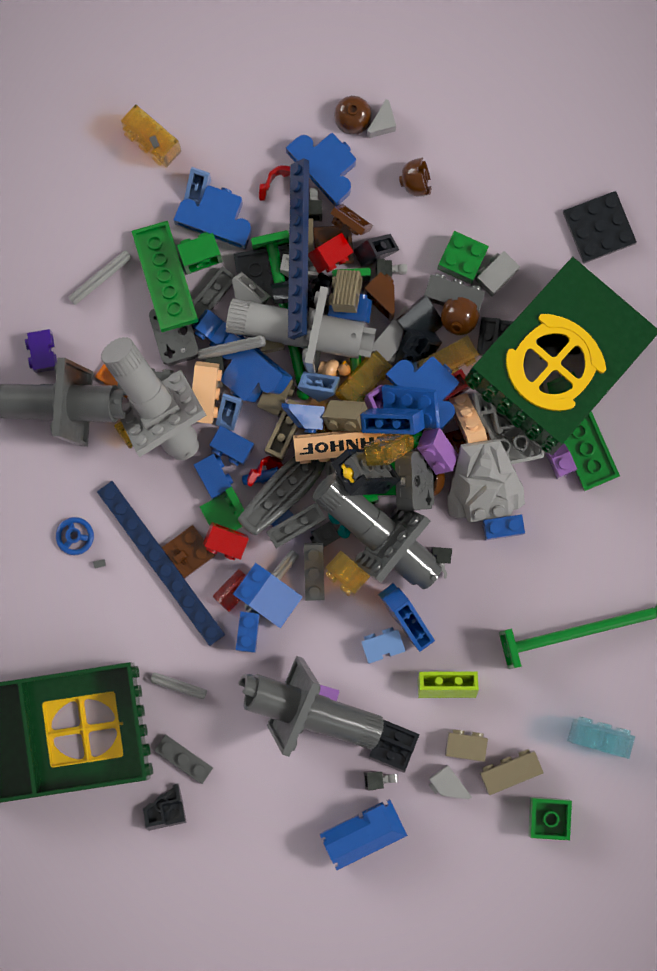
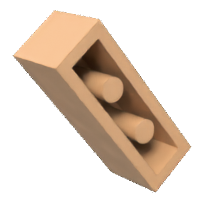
(205, 388)
(468, 419)

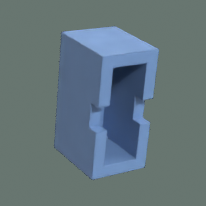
(388, 642)

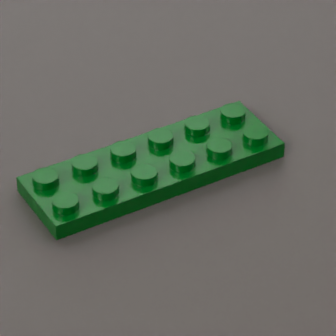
(164, 276)
(587, 446)

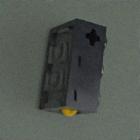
(363, 479)

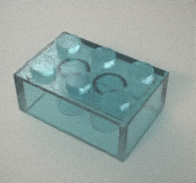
(601, 737)

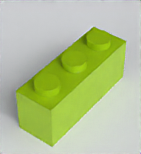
(448, 684)

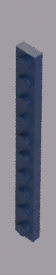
(298, 249)
(161, 563)

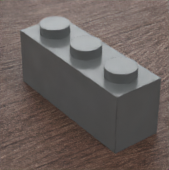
(441, 289)

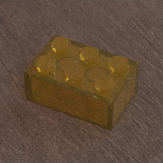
(141, 126)
(347, 574)

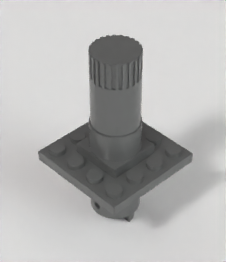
(67, 403)
(387, 540)
(299, 706)

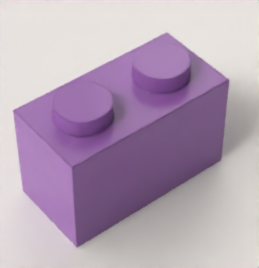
(437, 451)

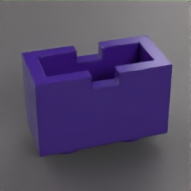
(40, 346)

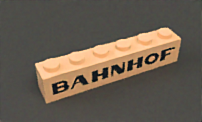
(329, 444)

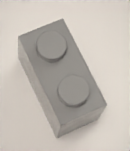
(497, 273)

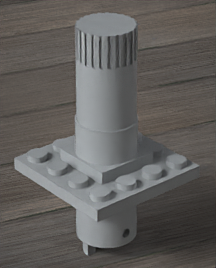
(323, 331)
(157, 409)

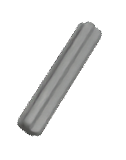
(178, 686)

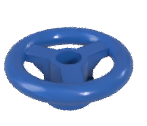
(70, 522)

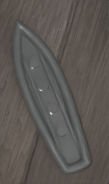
(280, 494)

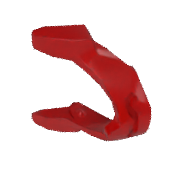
(279, 170)
(269, 462)

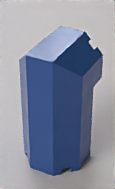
(363, 834)

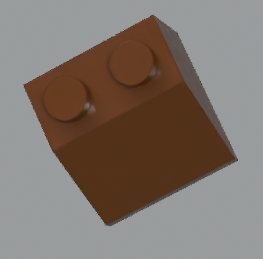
(382, 294)

